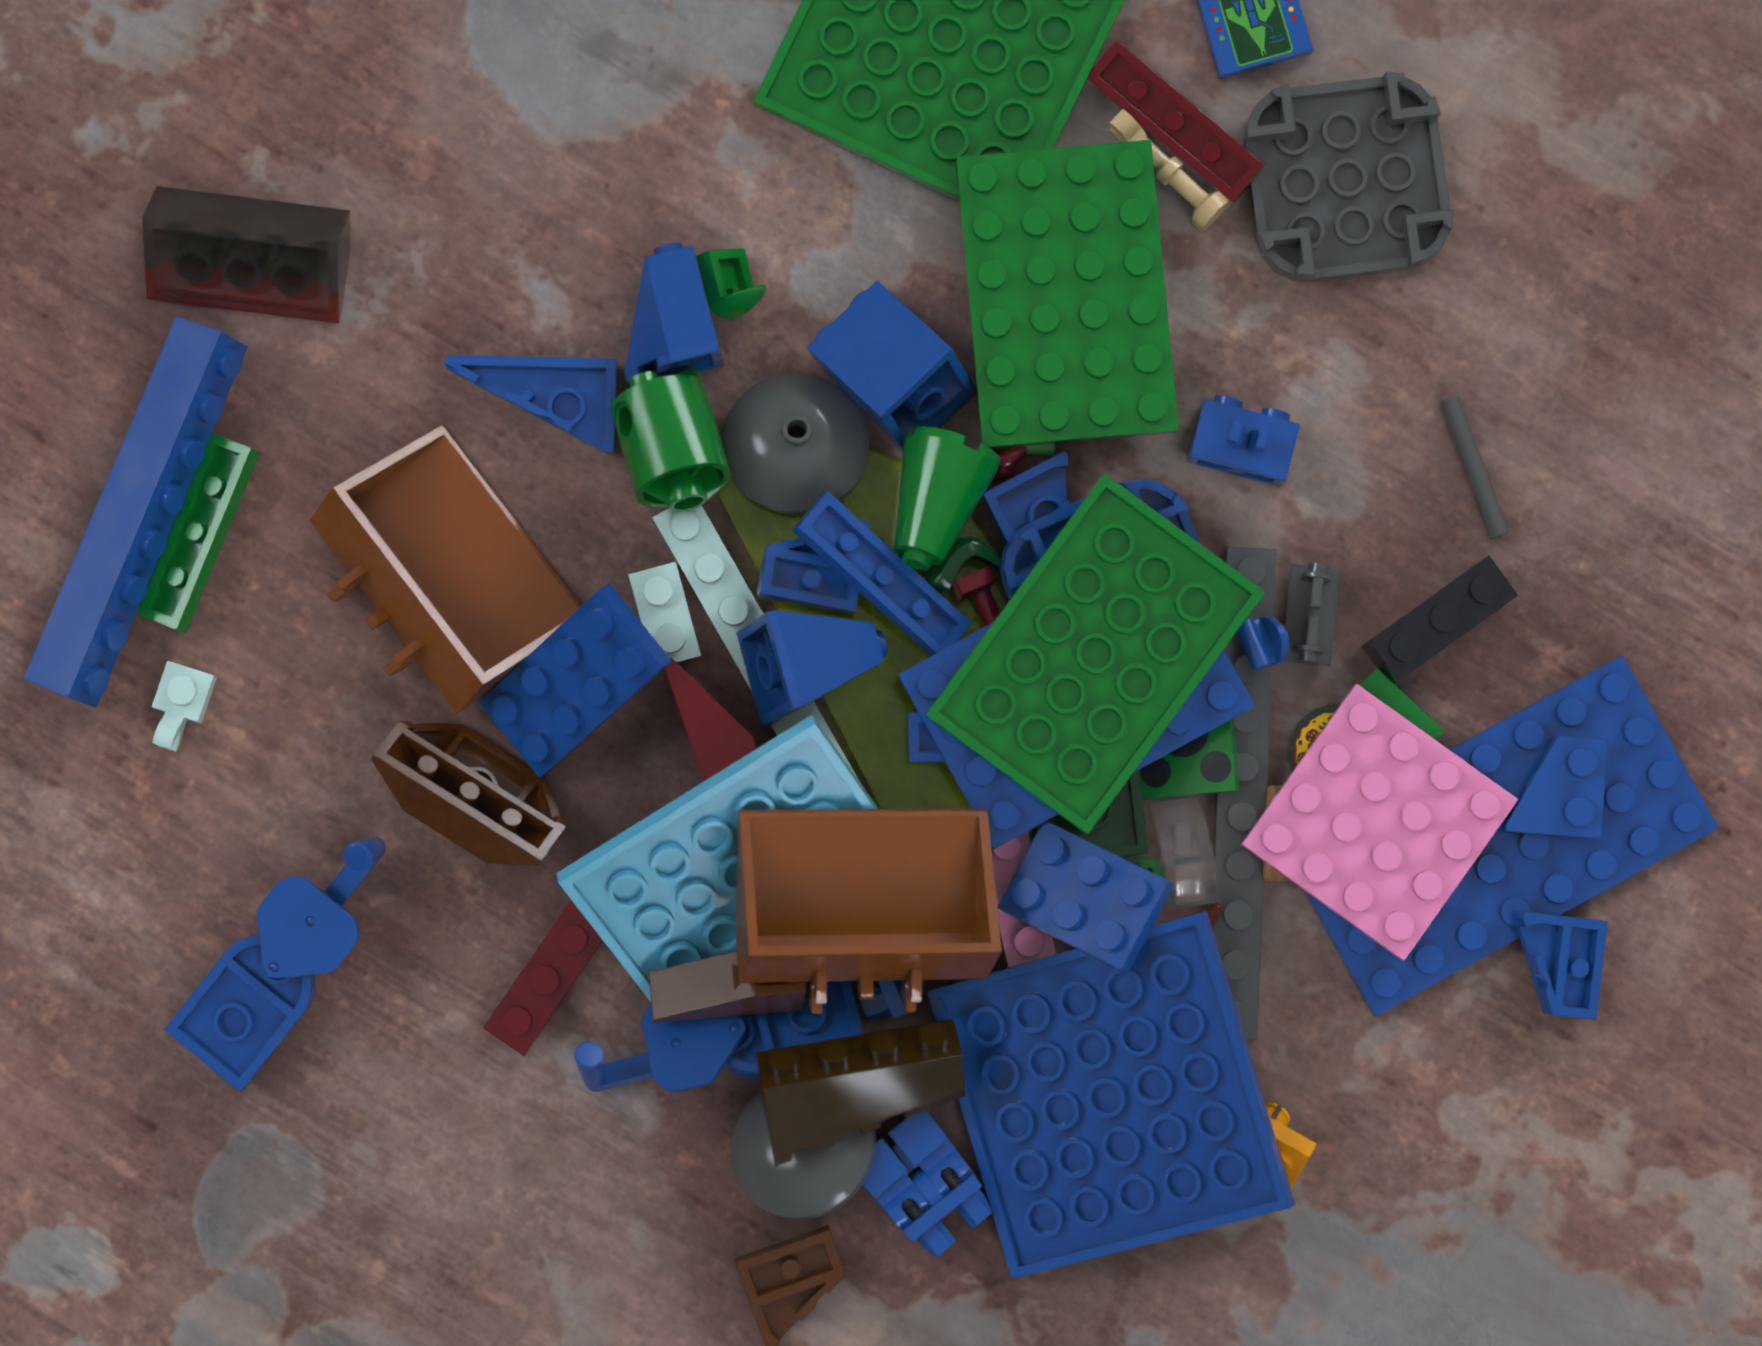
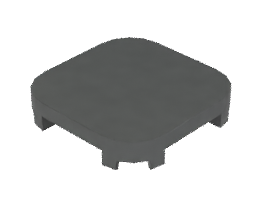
(1348, 178)

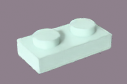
(666, 611)

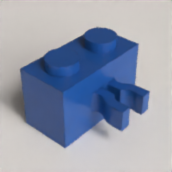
(1243, 440)

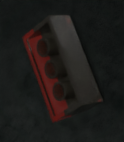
(246, 254)

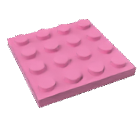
(1379, 822)

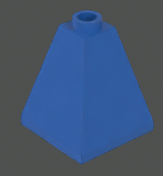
(803, 657)

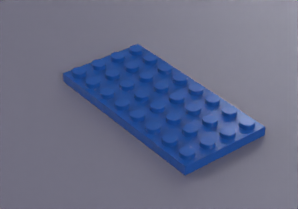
(1647, 815)

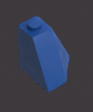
(672, 317)

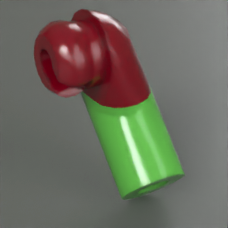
(1011, 456)

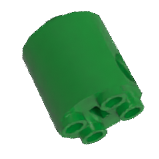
(670, 440)

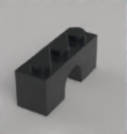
(1440, 620)

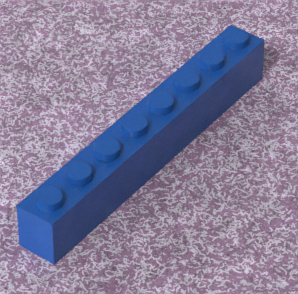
(136, 512)

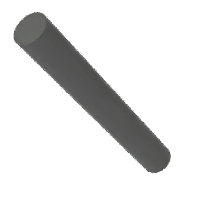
(1474, 467)

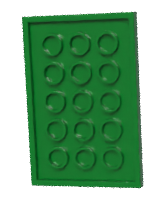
(1067, 294)
(1095, 654)

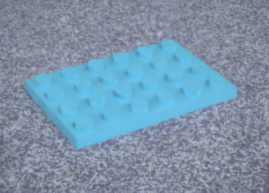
(671, 880)

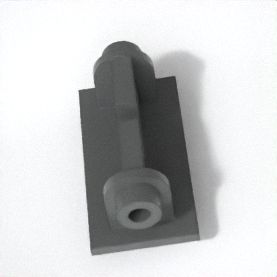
(1311, 613)

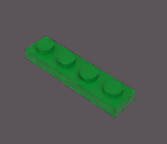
(198, 533)

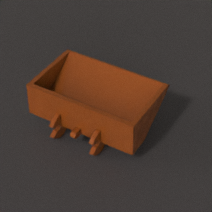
(443, 567)
(865, 898)

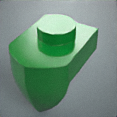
(729, 282)

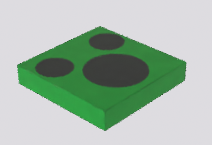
(1195, 768)

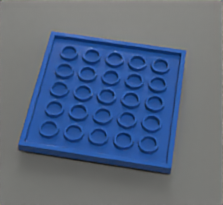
(1113, 1100)

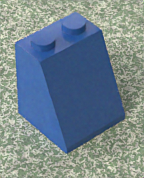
(892, 365)

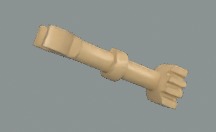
(1169, 170)

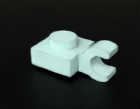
(183, 697)

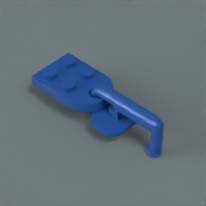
(270, 977)
(696, 1050)

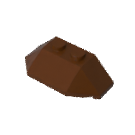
(470, 792)

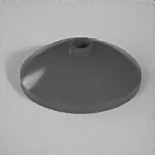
(789, 471)
(809, 1183)

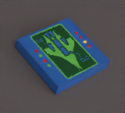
(1253, 33)

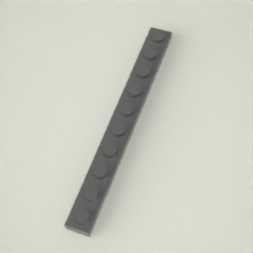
(1237, 869)

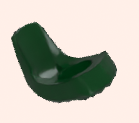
(942, 575)

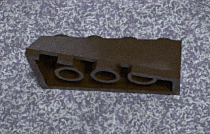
(856, 1083)

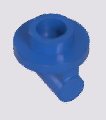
(1263, 641)

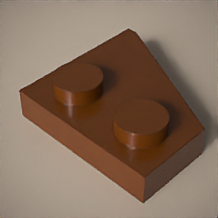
(789, 1280)

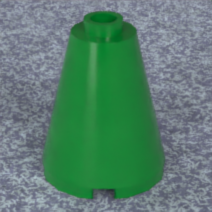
(938, 492)

